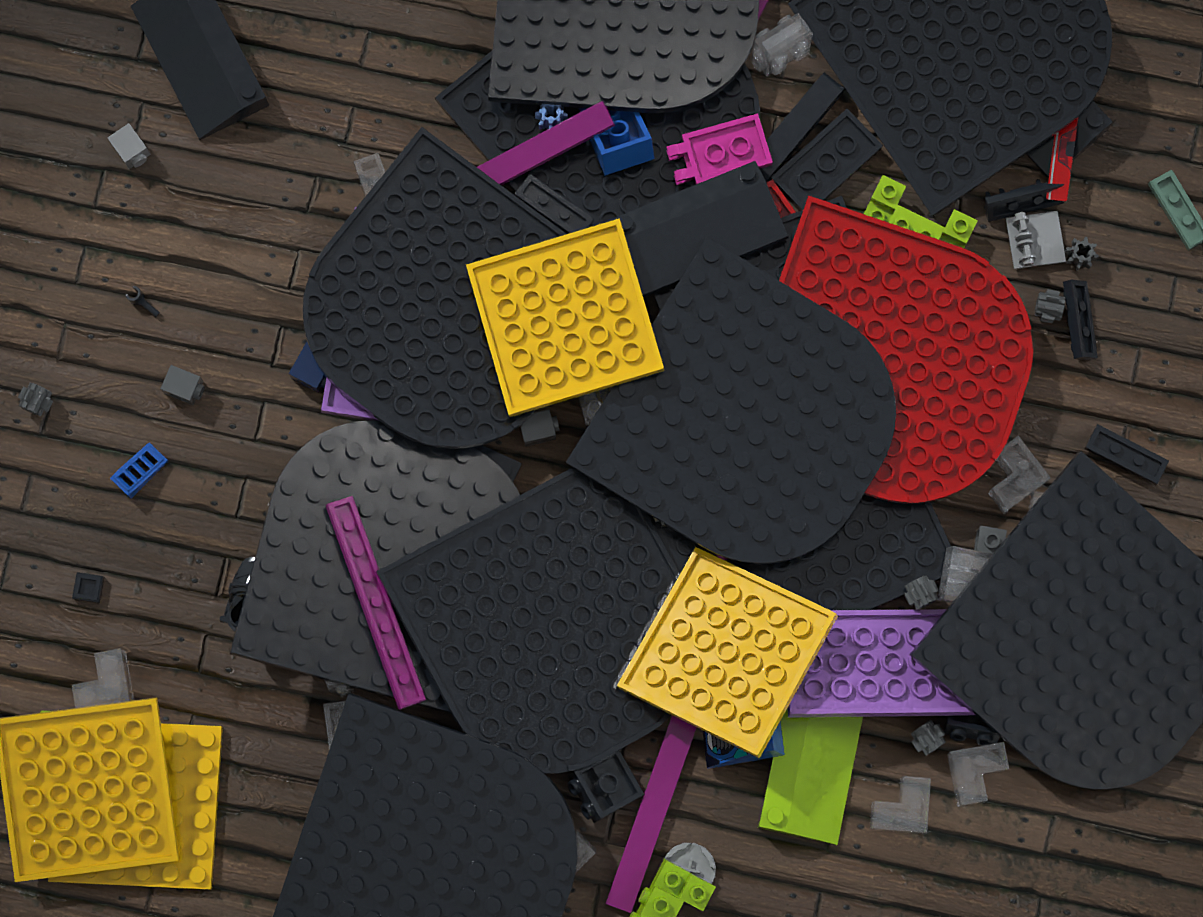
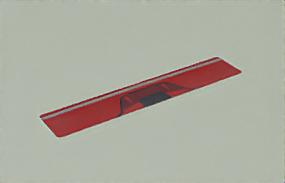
(1062, 161)

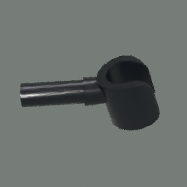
(139, 300)

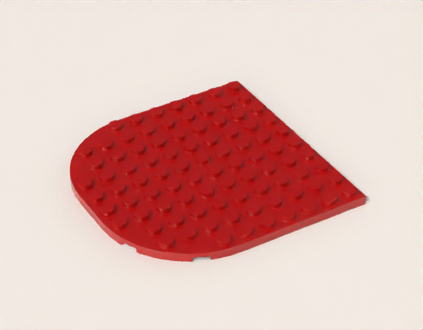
(944, 331)

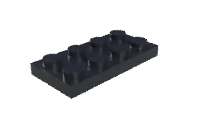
(827, 160)

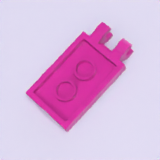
(720, 149)

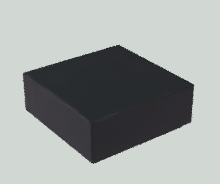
(88, 587)

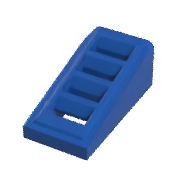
(139, 483)

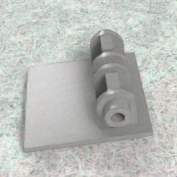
(1035, 239)

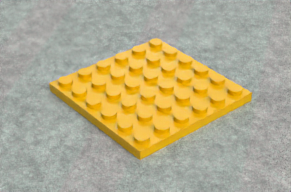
(565, 317)
(727, 652)
(193, 777)
(86, 790)

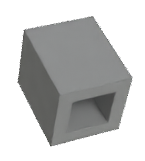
(129, 146)

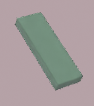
(1178, 209)

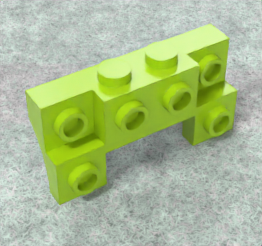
(886, 208)
(670, 890)

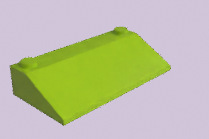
(813, 777)

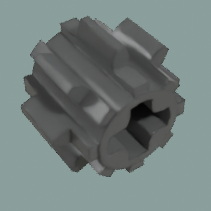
(1081, 260)
(1049, 306)
(35, 399)
(921, 592)
(928, 737)

